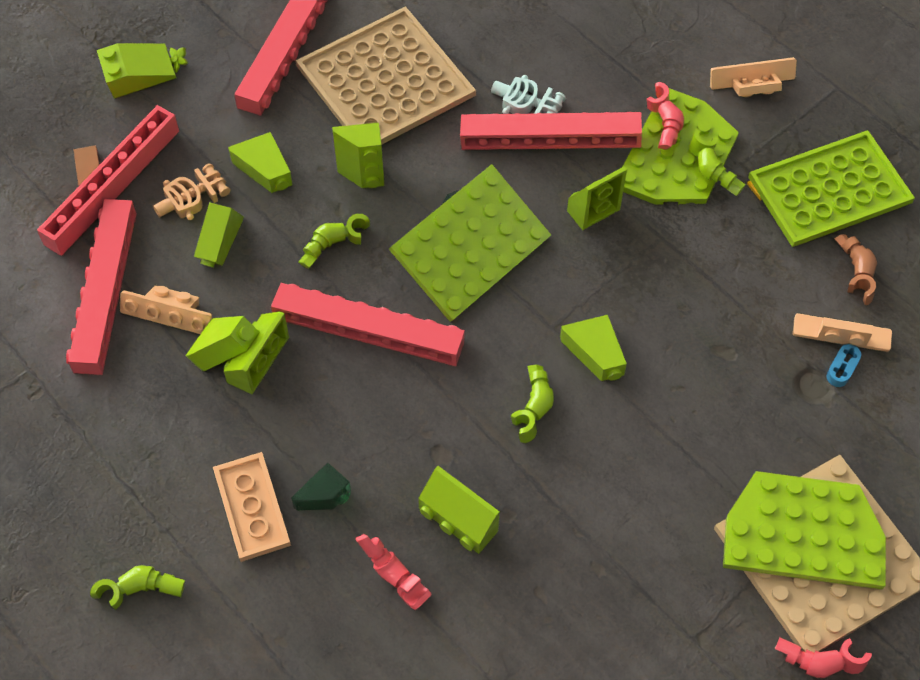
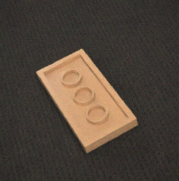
(251, 506)

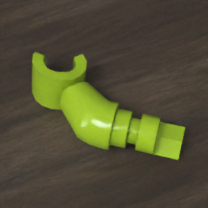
(710, 165)
(333, 233)
(538, 405)
(135, 580)

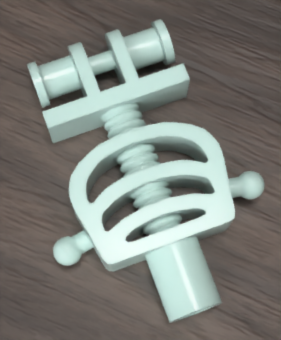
(523, 103)

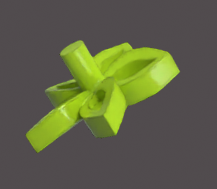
(177, 58)

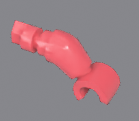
(671, 115)
(394, 572)
(823, 663)

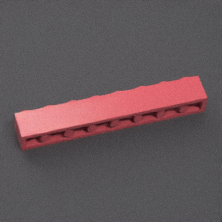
(277, 54)
(551, 131)
(108, 180)
(102, 287)
(369, 324)

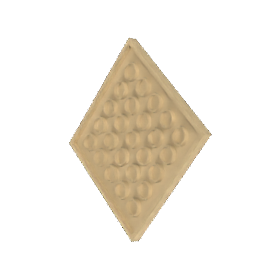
(386, 76)
(825, 612)

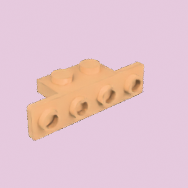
(754, 77)
(166, 308)
(842, 332)

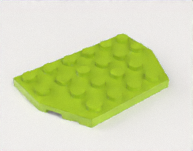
(674, 172)
(806, 531)

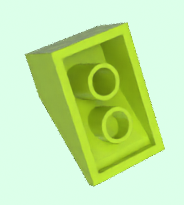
(135, 66)
(598, 199)

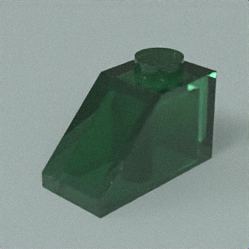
(322, 491)

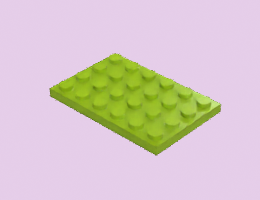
(830, 188)
(470, 242)

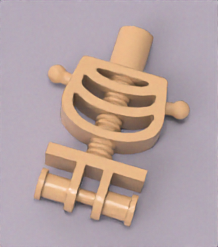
(177, 193)

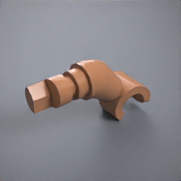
(864, 266)

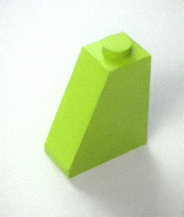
(262, 162)
(217, 234)
(221, 341)
(595, 346)

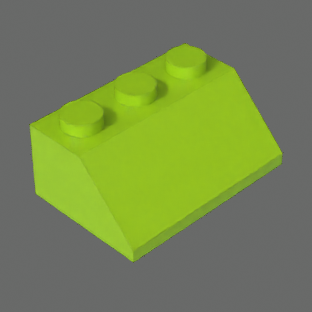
(359, 154)
(250, 367)
(459, 510)

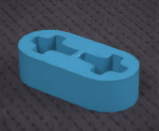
(839, 363)

